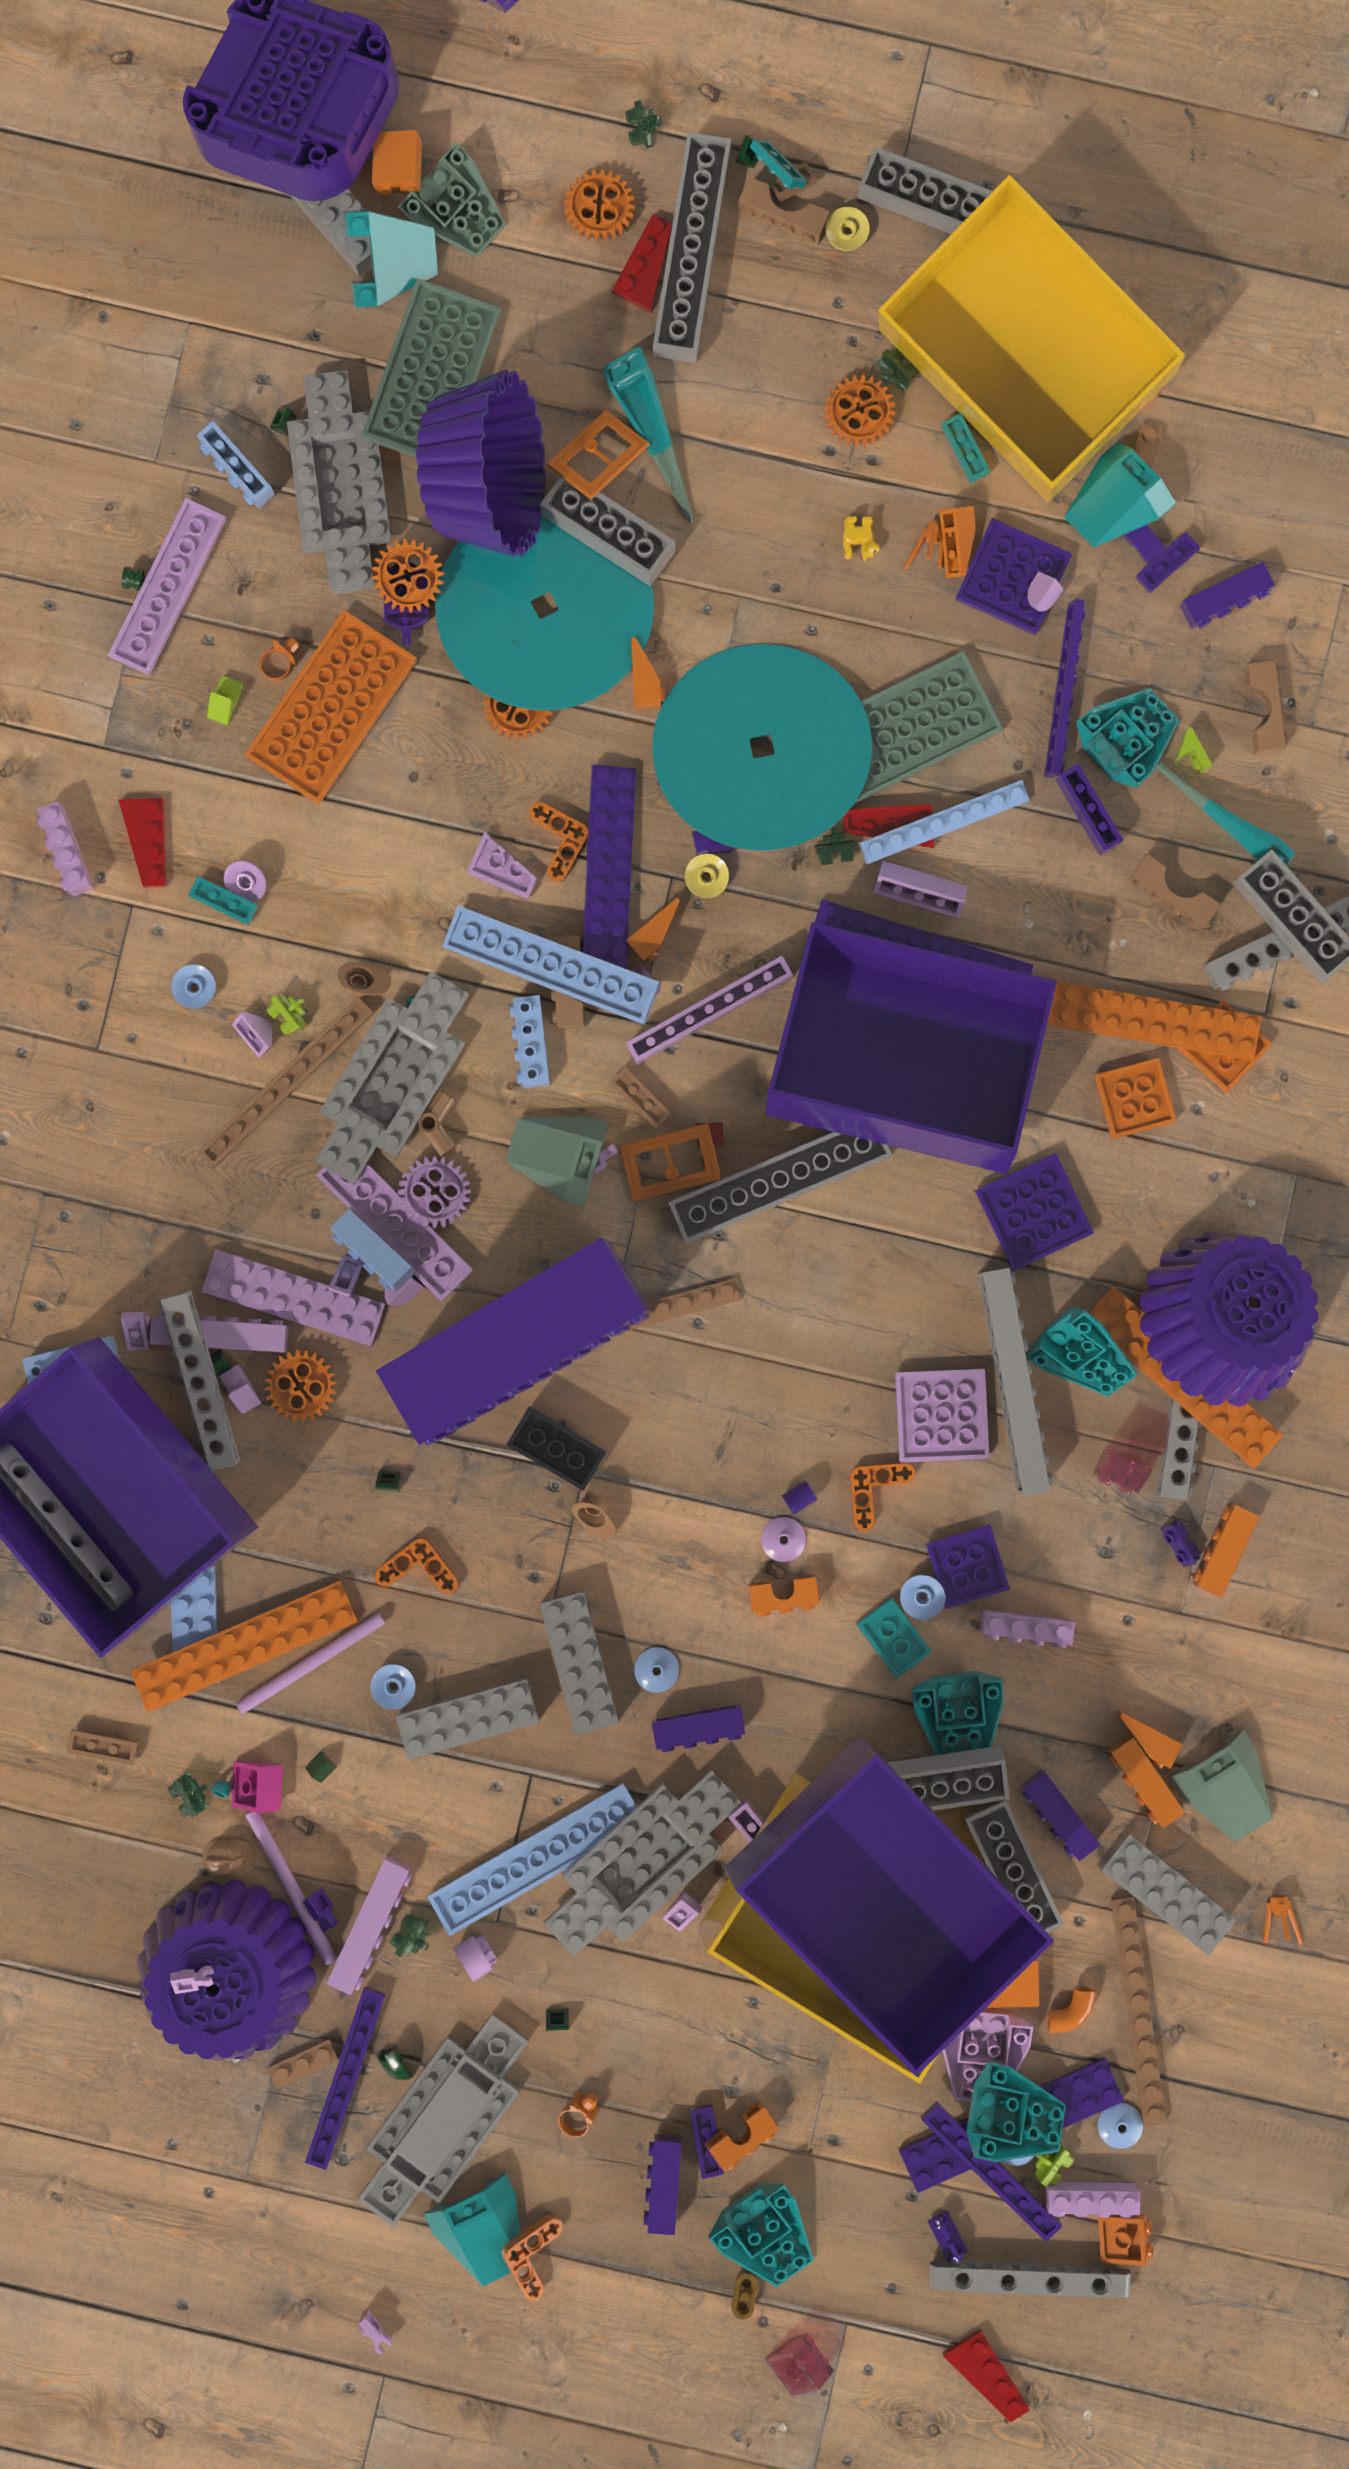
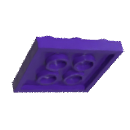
(968, 1566)

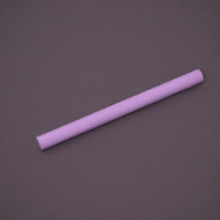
(310, 1663)
(291, 1886)

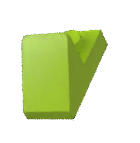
(224, 700)
(1191, 746)

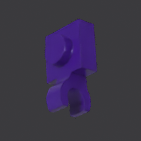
(319, 1908)

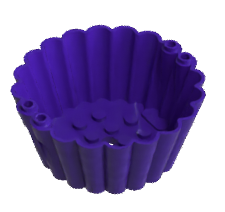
(483, 464)
(1208, 1331)
(255, 1962)

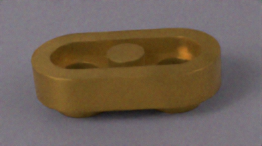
(745, 2294)

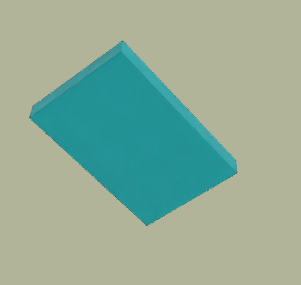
(893, 1637)

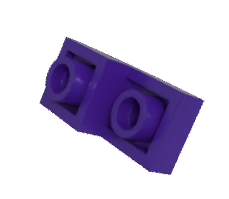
(1145, 543)

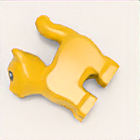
(859, 535)

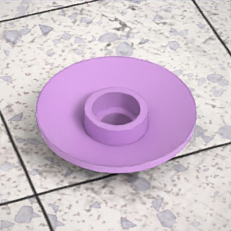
(236, 881)
(783, 1527)

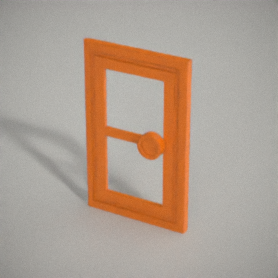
(586, 440)
(674, 1183)

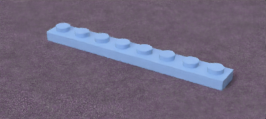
(944, 821)

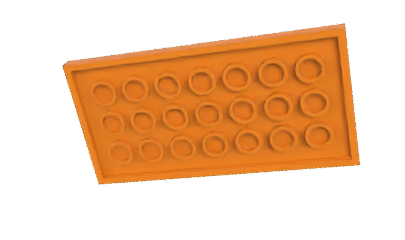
(331, 707)

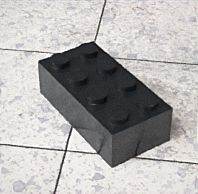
(556, 1448)

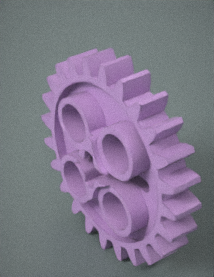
(448, 1179)

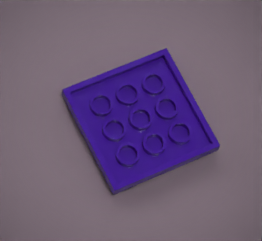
(1004, 571)
(1034, 1212)

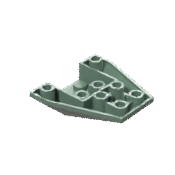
(455, 203)
(559, 1153)
(1227, 1788)

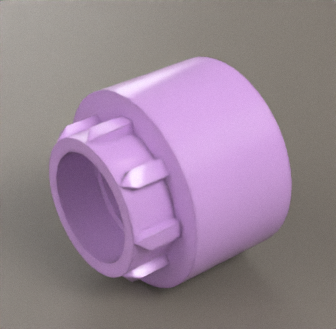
(476, 1956)

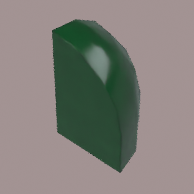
(394, 2064)

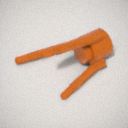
(933, 536)
(1281, 1907)

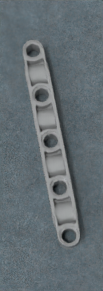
(62, 1529)
(1030, 2279)

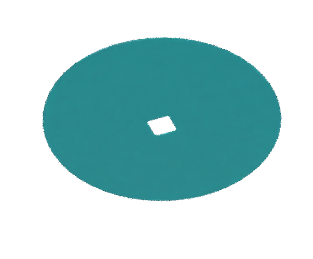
(556, 658)
(769, 800)

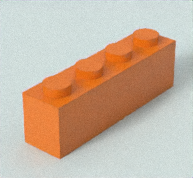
(1225, 1550)
(1146, 1781)

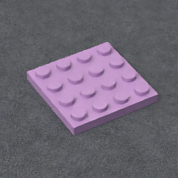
(942, 1415)

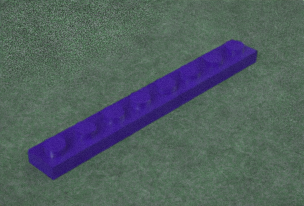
(1065, 683)
(345, 2078)
(992, 2173)

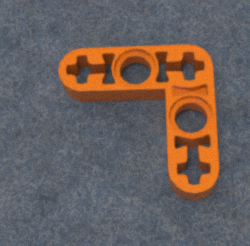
(568, 839)
(871, 1480)
(414, 1559)
(522, 2256)

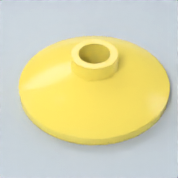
(847, 219)
(718, 876)

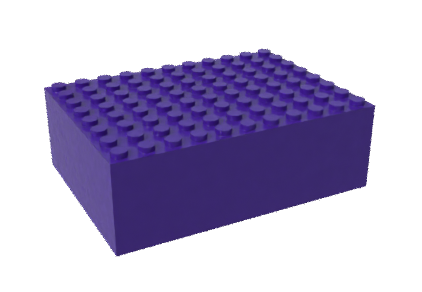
(910, 1048)
(514, 1342)
(125, 1484)
(887, 1905)

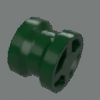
(133, 578)

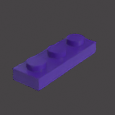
(1168, 562)
(704, 2129)

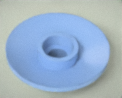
(182, 984)
(922, 1608)
(659, 1658)
(381, 1690)
(1113, 2117)

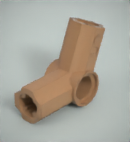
(438, 1135)

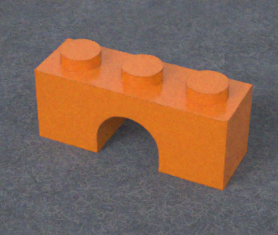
(803, 1595)
(759, 2129)

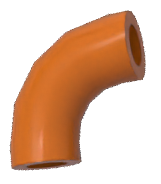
(1074, 2014)

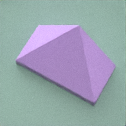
(255, 1032)

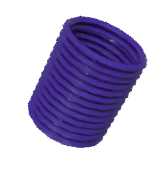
(799, 1497)

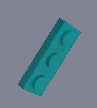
(778, 164)
(965, 448)
(223, 900)

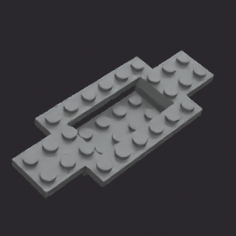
(347, 480)
(401, 1081)
(637, 1853)
(450, 2125)

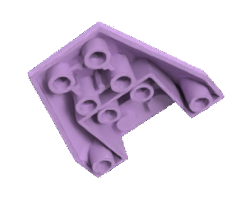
(991, 2037)

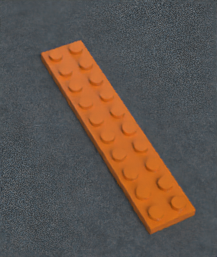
(1154, 1021)
(1237, 1427)
(243, 1646)

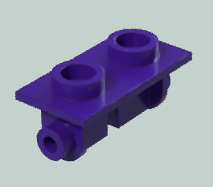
(1185, 1553)
(948, 2237)

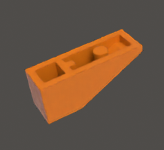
(957, 539)
(645, 680)
(650, 938)
(1155, 1744)

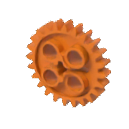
(579, 204)
(850, 394)
(401, 554)
(511, 727)
(284, 1398)

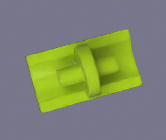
(290, 1010)
(1049, 2164)

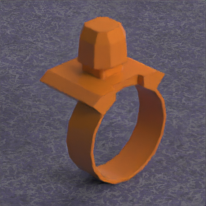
(289, 647)
(586, 2106)

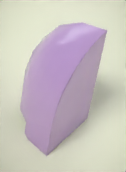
(1043, 592)
(404, 1294)

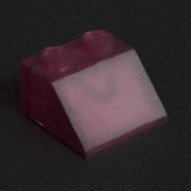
(1121, 1471)
(800, 2365)

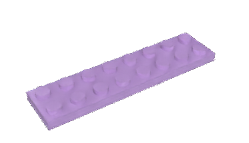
(167, 586)
(419, 1246)
(293, 1297)

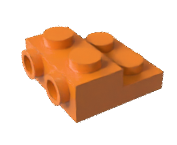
(1125, 2240)

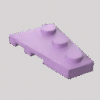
(500, 869)

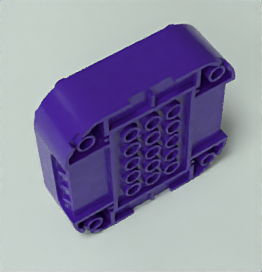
(293, 96)

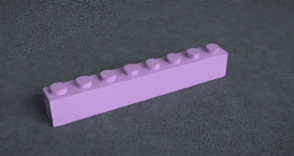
(709, 1010)

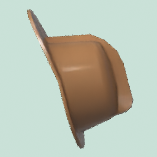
(363, 979)
(594, 1517)
(229, 1857)

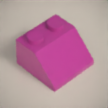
(257, 1786)

